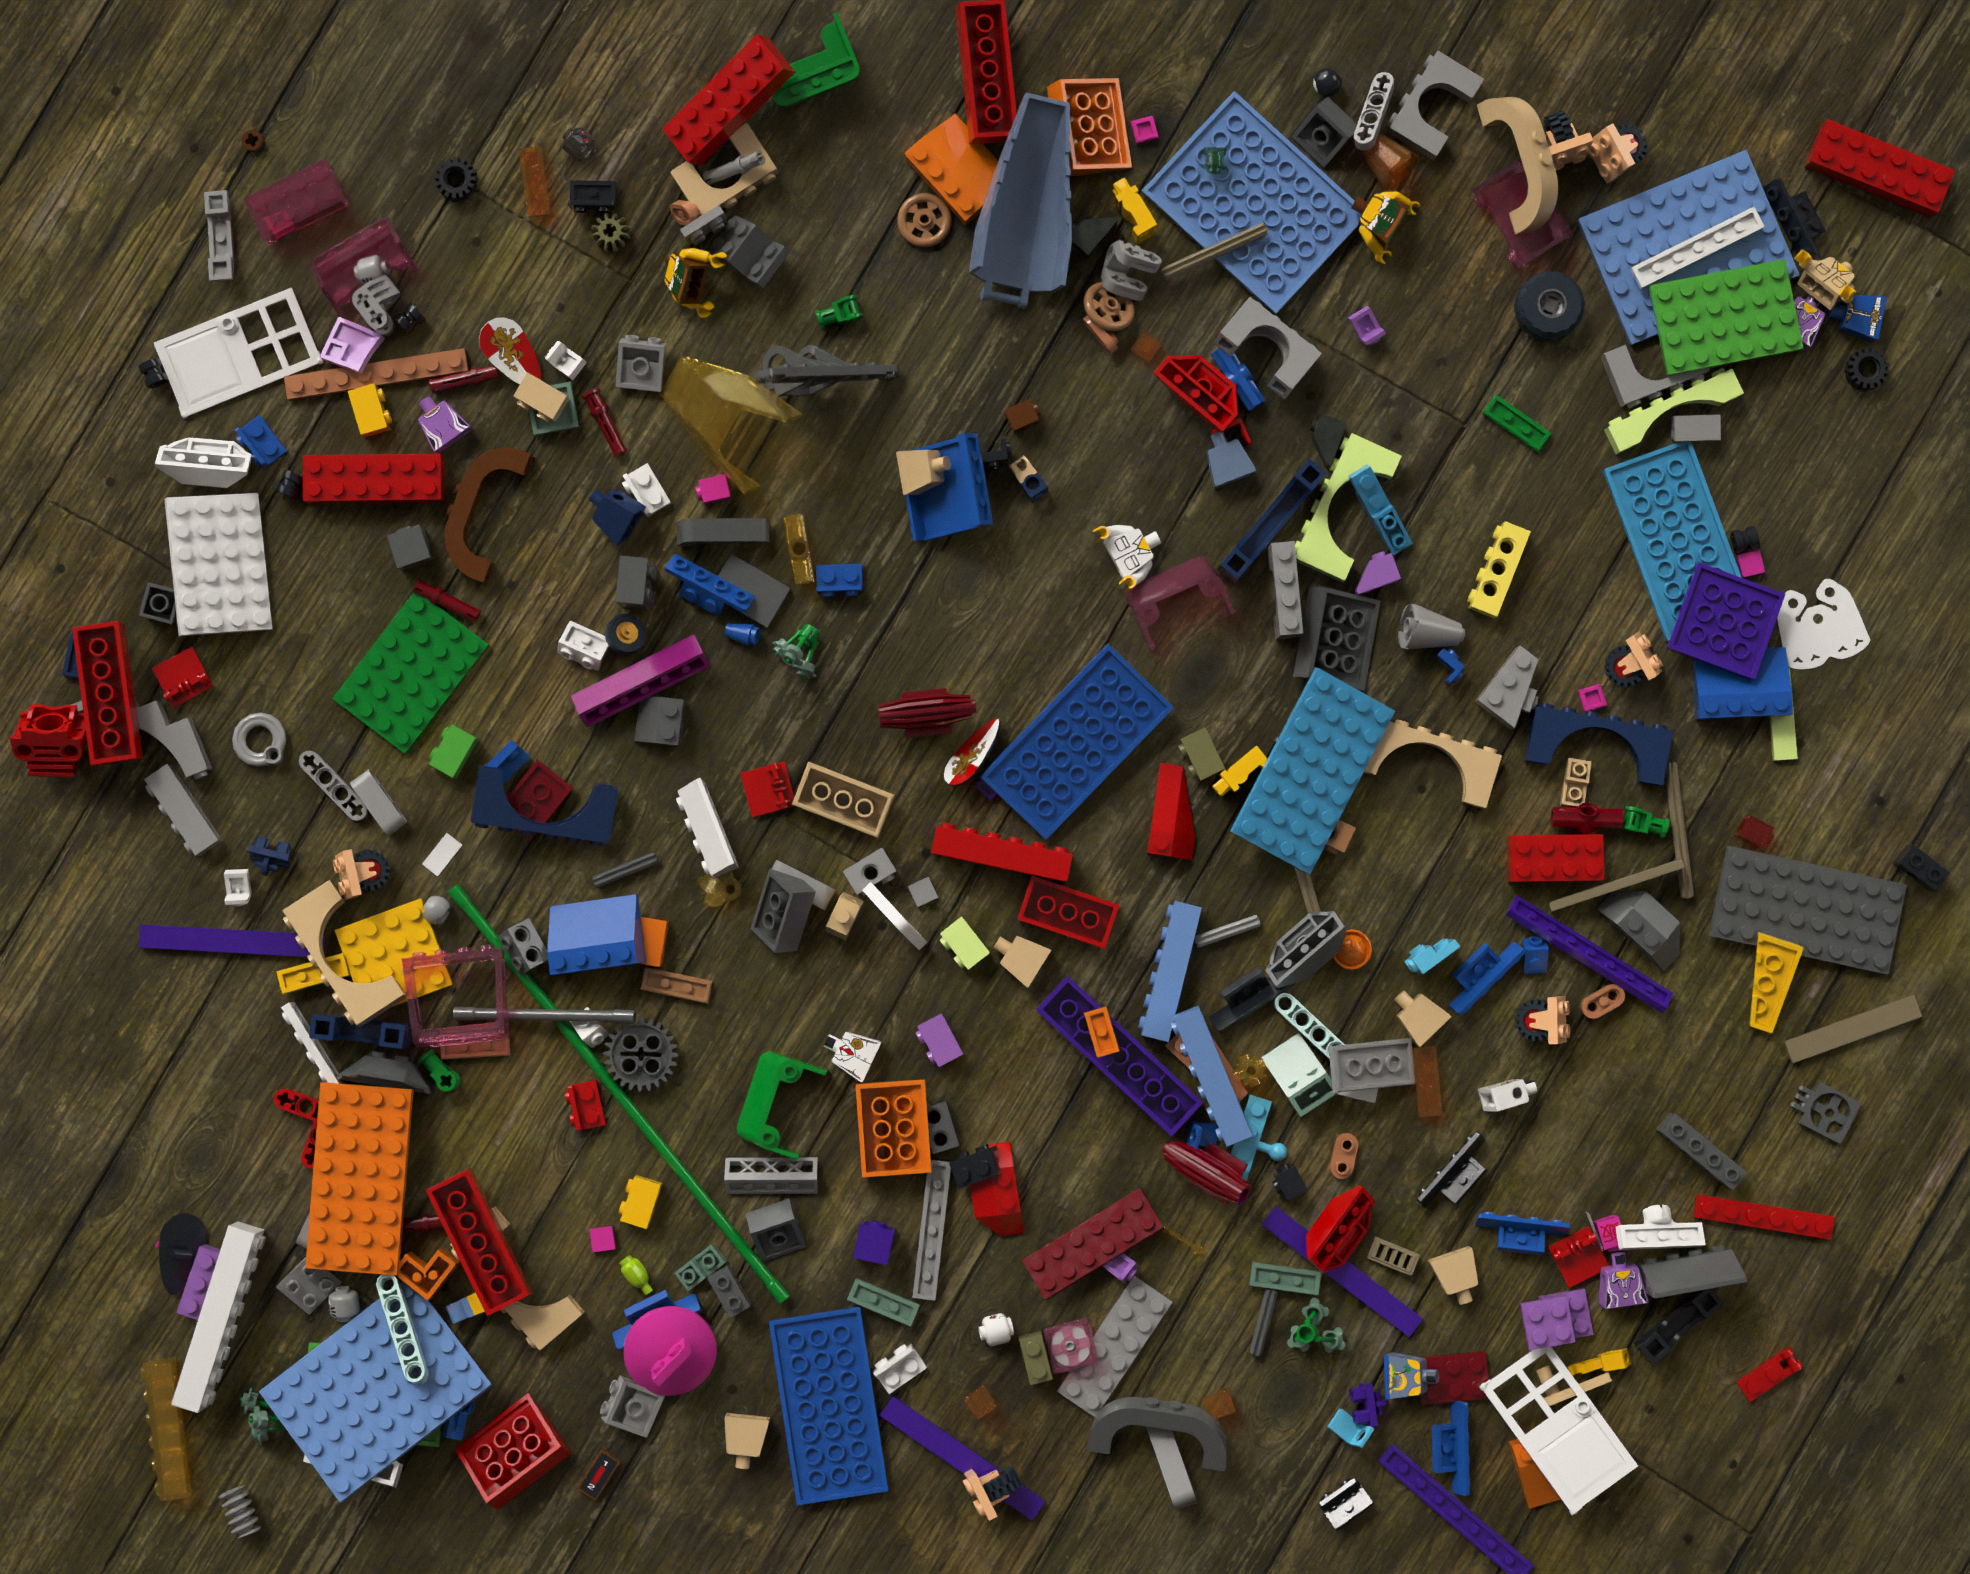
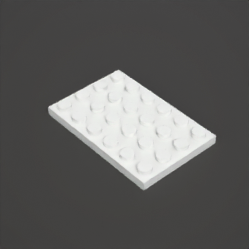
(218, 564)

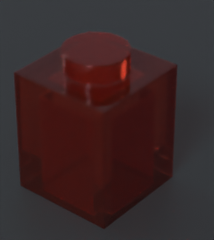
(1755, 832)

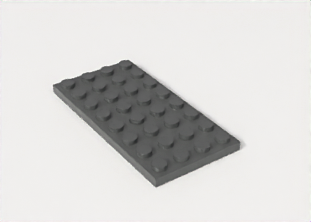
(1824, 909)

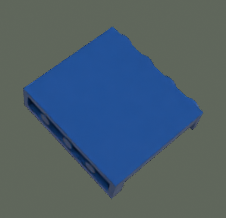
(960, 500)

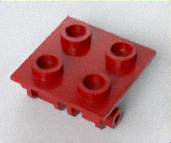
(182, 677)
(768, 789)
(1578, 1256)

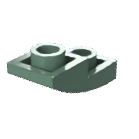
(700, 1266)

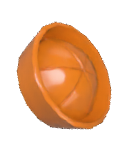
(1355, 950)

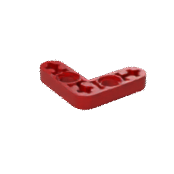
(292, 1094)

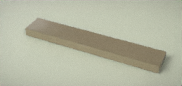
(1615, 885)
(1852, 1028)

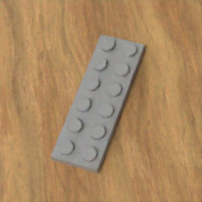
(1116, 1345)

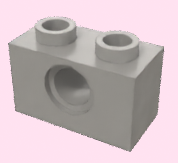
(879, 860)

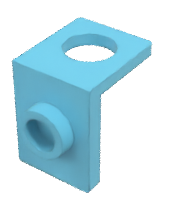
(1343, 1426)

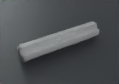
(1227, 931)

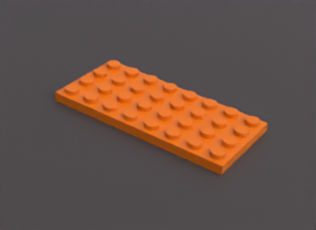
(359, 1178)

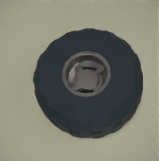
(1549, 306)

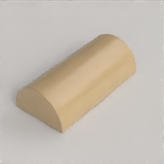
(843, 799)

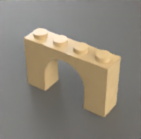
(707, 197)

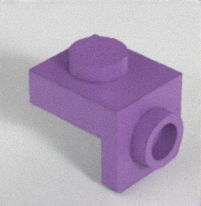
(1366, 326)
(1122, 1268)

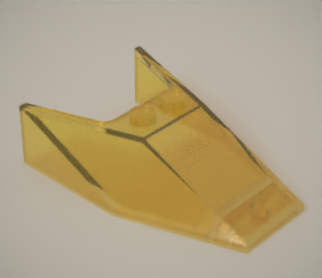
(710, 402)

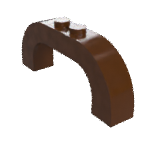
(466, 500)

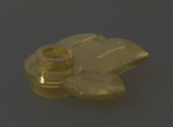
(717, 887)

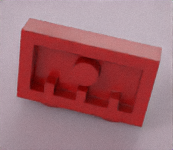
(585, 1105)

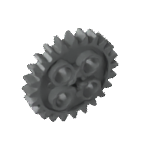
(640, 1076)

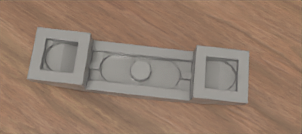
(220, 235)

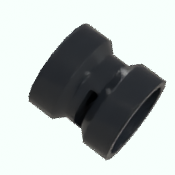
(412, 312)
(153, 374)
(290, 484)
(1743, 539)

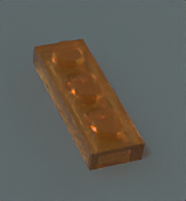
(535, 182)
(1427, 1081)

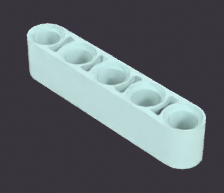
(1308, 1028)
(406, 1339)

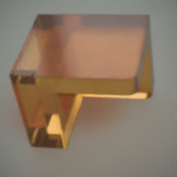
(980, 1402)
(1219, 1403)

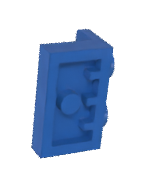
(261, 441)
(839, 579)
(510, 759)

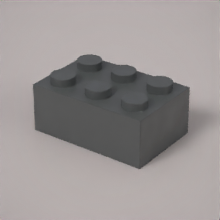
(635, 583)

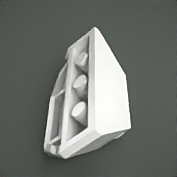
(204, 462)

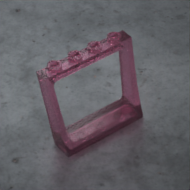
(460, 1034)

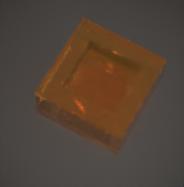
(1146, 347)

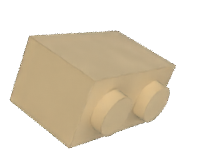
(541, 398)

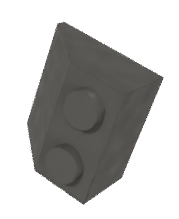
(1325, 131)
(660, 721)
(775, 1230)

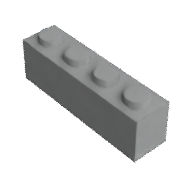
(183, 810)

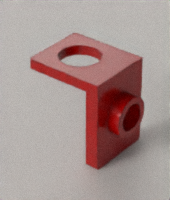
(1238, 422)

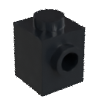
(1288, 1181)

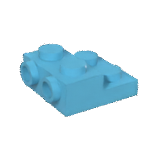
(1425, 957)

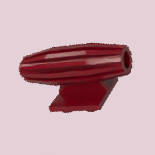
(926, 712)
(1210, 1170)

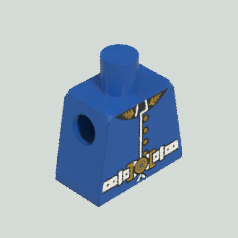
(1861, 316)

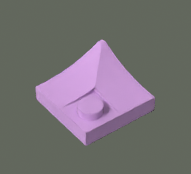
(350, 345)

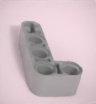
(1172, 1467)

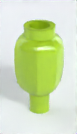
(635, 1273)

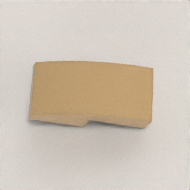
(1575, 782)

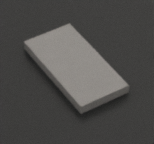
(1372, 1065)

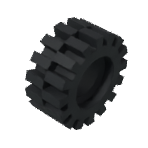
(462, 191)
(1860, 381)

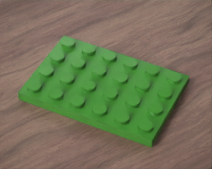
(1726, 317)

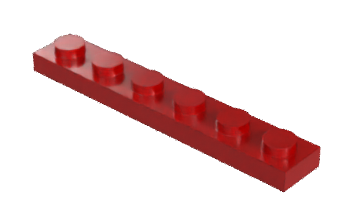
(1763, 1216)

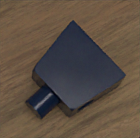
(616, 514)

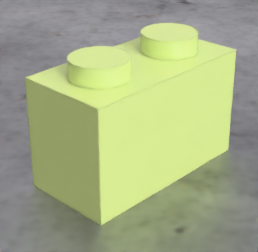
(964, 944)

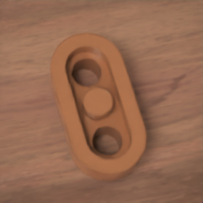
(684, 212)
(1106, 339)
(1602, 1002)
(1343, 1155)

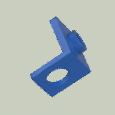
(1201, 1133)

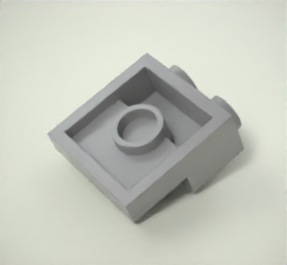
(640, 363)
(631, 1406)

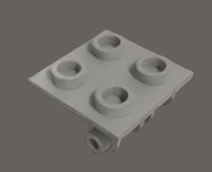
(308, 1286)

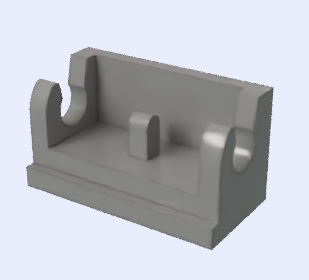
(1695, 428)

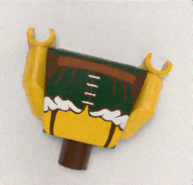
(1382, 219)
(687, 277)

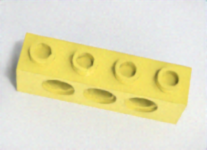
(1517, 539)

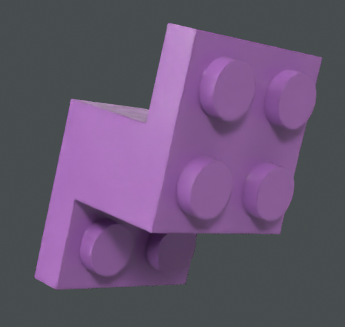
(1556, 1319)

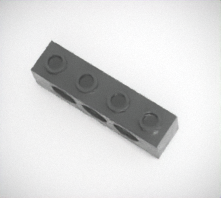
(1701, 1151)

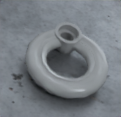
(278, 743)

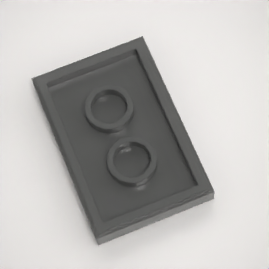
(767, 591)

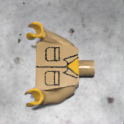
(1826, 279)

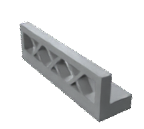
(771, 1180)

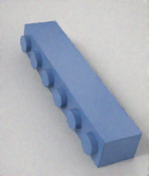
(1171, 970)
(1212, 1076)

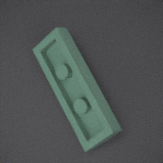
(1285, 1278)
(883, 1302)

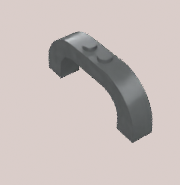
(1163, 1415)

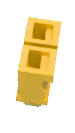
(1134, 211)
(1239, 771)

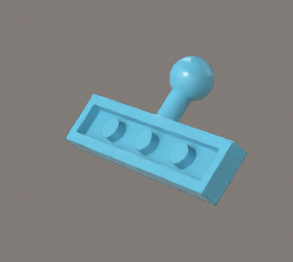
(1256, 1115)

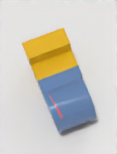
(464, 1308)

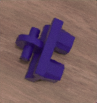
(1371, 1404)

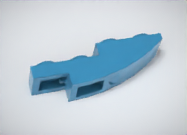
(1380, 510)

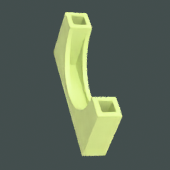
(1317, 547)

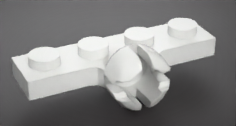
(1659, 1232)

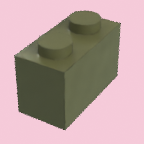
(1201, 754)
(1035, 1358)

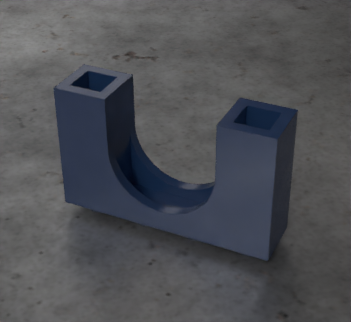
(375, 1031)

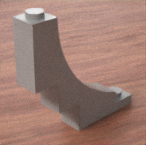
(180, 738)

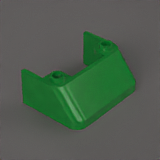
(768, 1073)

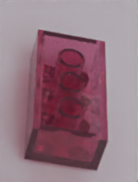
(296, 201)

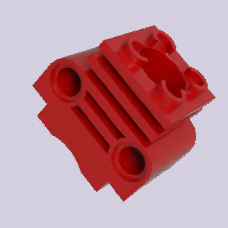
(50, 740)

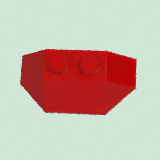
(1200, 388)
(997, 1197)
(1339, 1229)

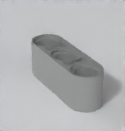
(378, 802)
(823, 892)

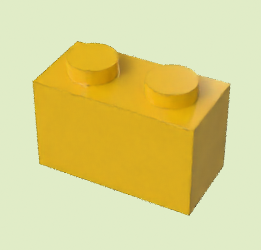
(369, 410)
(640, 1201)

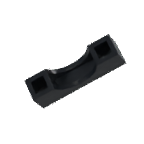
(1668, 1330)

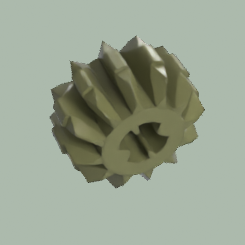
(618, 234)

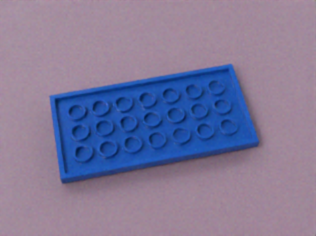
(1076, 741)
(828, 1405)

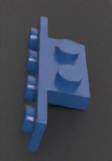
(707, 588)
(1481, 972)
(1521, 1234)
(656, 1301)
(1451, 1448)

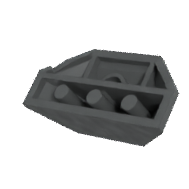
(1644, 924)
(1306, 948)
(387, 1072)

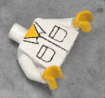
(1129, 551)

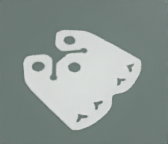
(1823, 639)

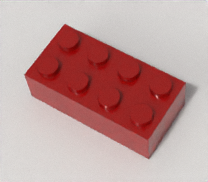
(1555, 858)
(1068, 912)

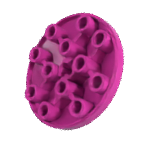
(670, 1350)

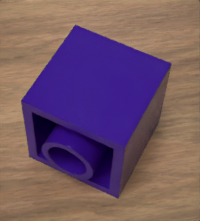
(874, 1242)

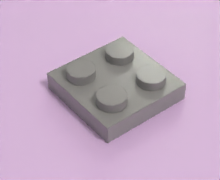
(711, 221)

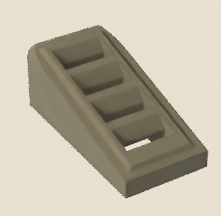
(1399, 1267)

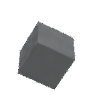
(410, 547)
(159, 604)

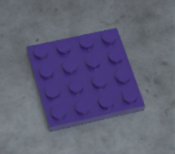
(1725, 621)

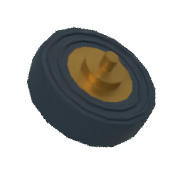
(625, 634)

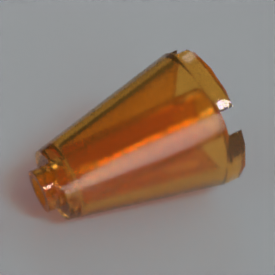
(1389, 161)

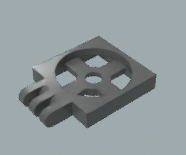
(1808, 1103)

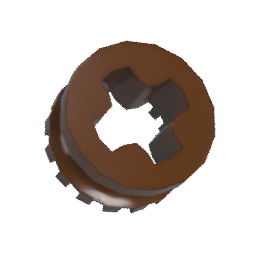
(246, 137)

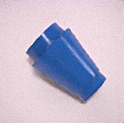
(743, 633)

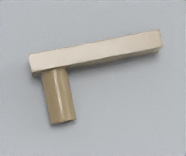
(1555, 1396)

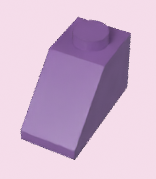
(1378, 573)

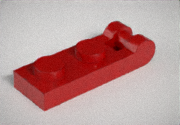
(1768, 1374)

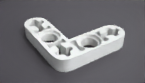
(894, 916)

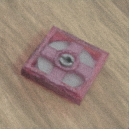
(1071, 1346)

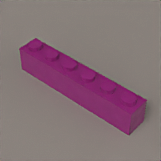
(640, 681)

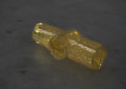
(797, 534)

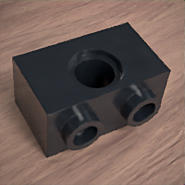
(1921, 867)

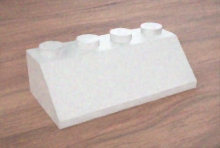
(707, 828)

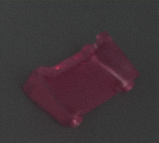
(1508, 192)

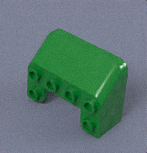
(822, 70)

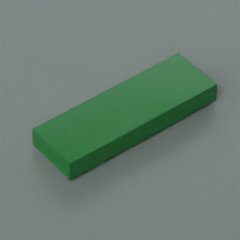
(1516, 423)

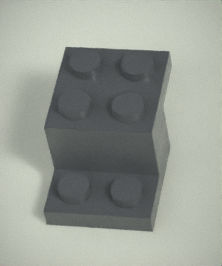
(749, 251)

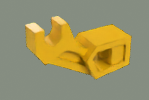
(1606, 1361)

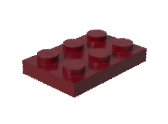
(539, 794)
(1458, 1377)

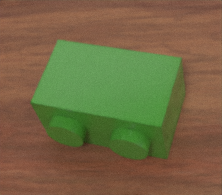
(453, 751)

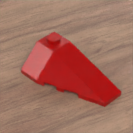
(1172, 821)

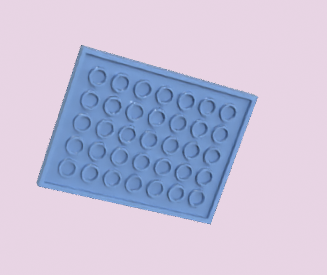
(1262, 183)
(1670, 215)
(356, 1407)

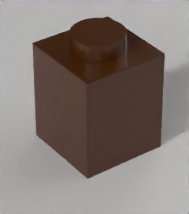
(1022, 415)

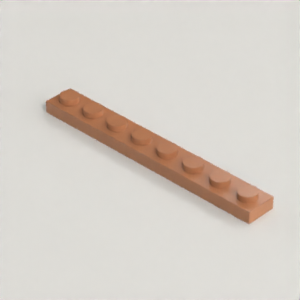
(379, 373)

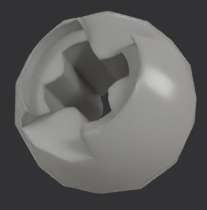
(436, 910)

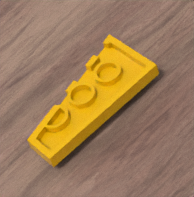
(1773, 974)

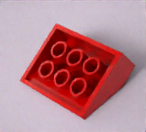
(512, 1452)

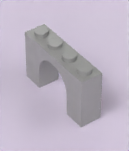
(1439, 73)
(1255, 320)
(1632, 387)
(1288, 607)

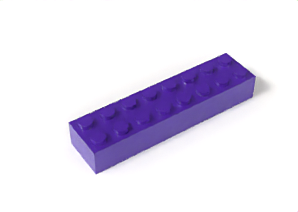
(1130, 1068)

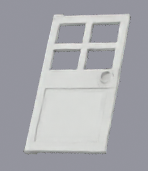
(216, 361)
(1574, 1444)

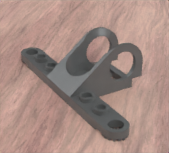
(808, 376)

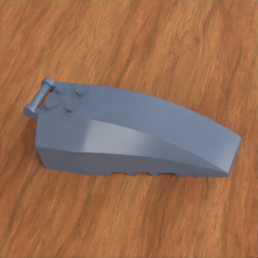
(1026, 215)

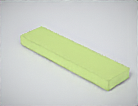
(1783, 736)

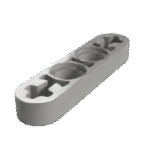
(1376, 111)
(331, 788)

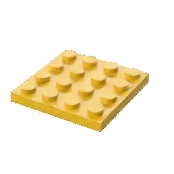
(380, 942)

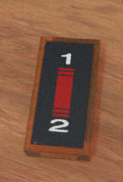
(598, 1474)

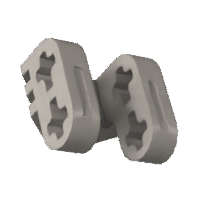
(1117, 264)
(380, 295)

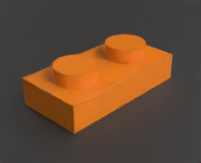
(1101, 1031)

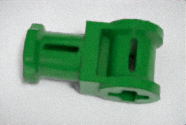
(840, 312)
(1640, 821)
(439, 1071)

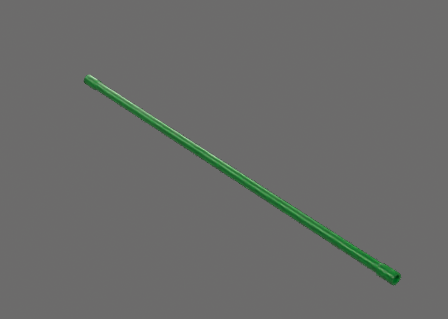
(626, 1103)

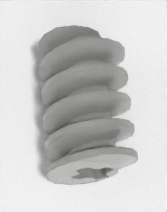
(240, 1511)

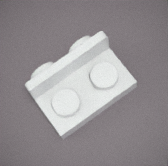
(646, 489)
(582, 646)
(899, 1368)

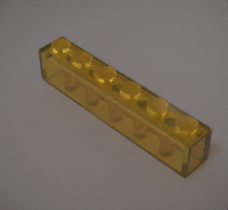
(167, 1429)

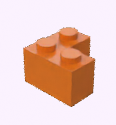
(430, 1276)

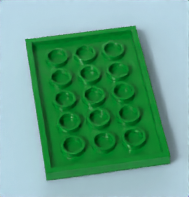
(410, 672)

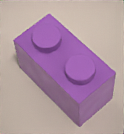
(939, 1040)

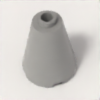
(1428, 629)

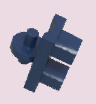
(269, 859)

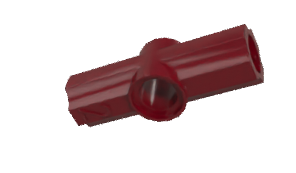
(1586, 817)

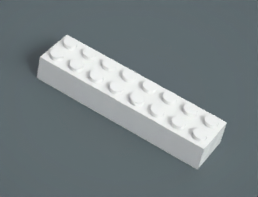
(218, 1317)

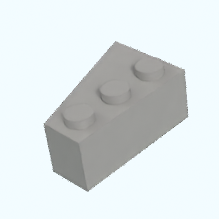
(1508, 688)

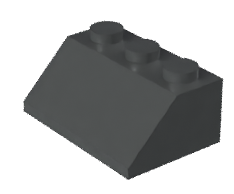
(782, 911)

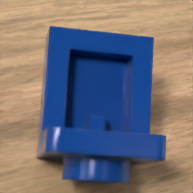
(1449, 659)
(1536, 955)

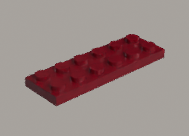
(1092, 1244)

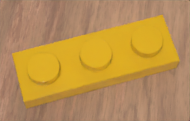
(307, 975)

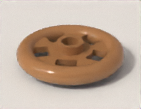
(927, 238)
(1107, 311)

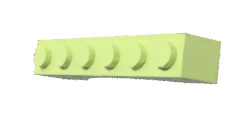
(1715, 391)

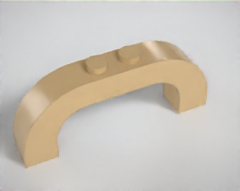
(1534, 156)

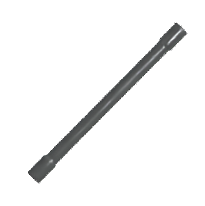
(614, 1016)

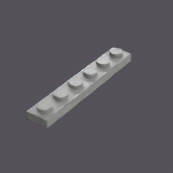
(931, 1230)

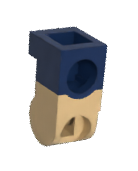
(1028, 479)

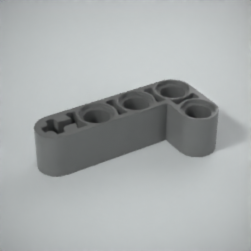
(722, 531)

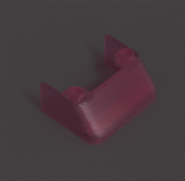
(336, 265)
(1193, 572)

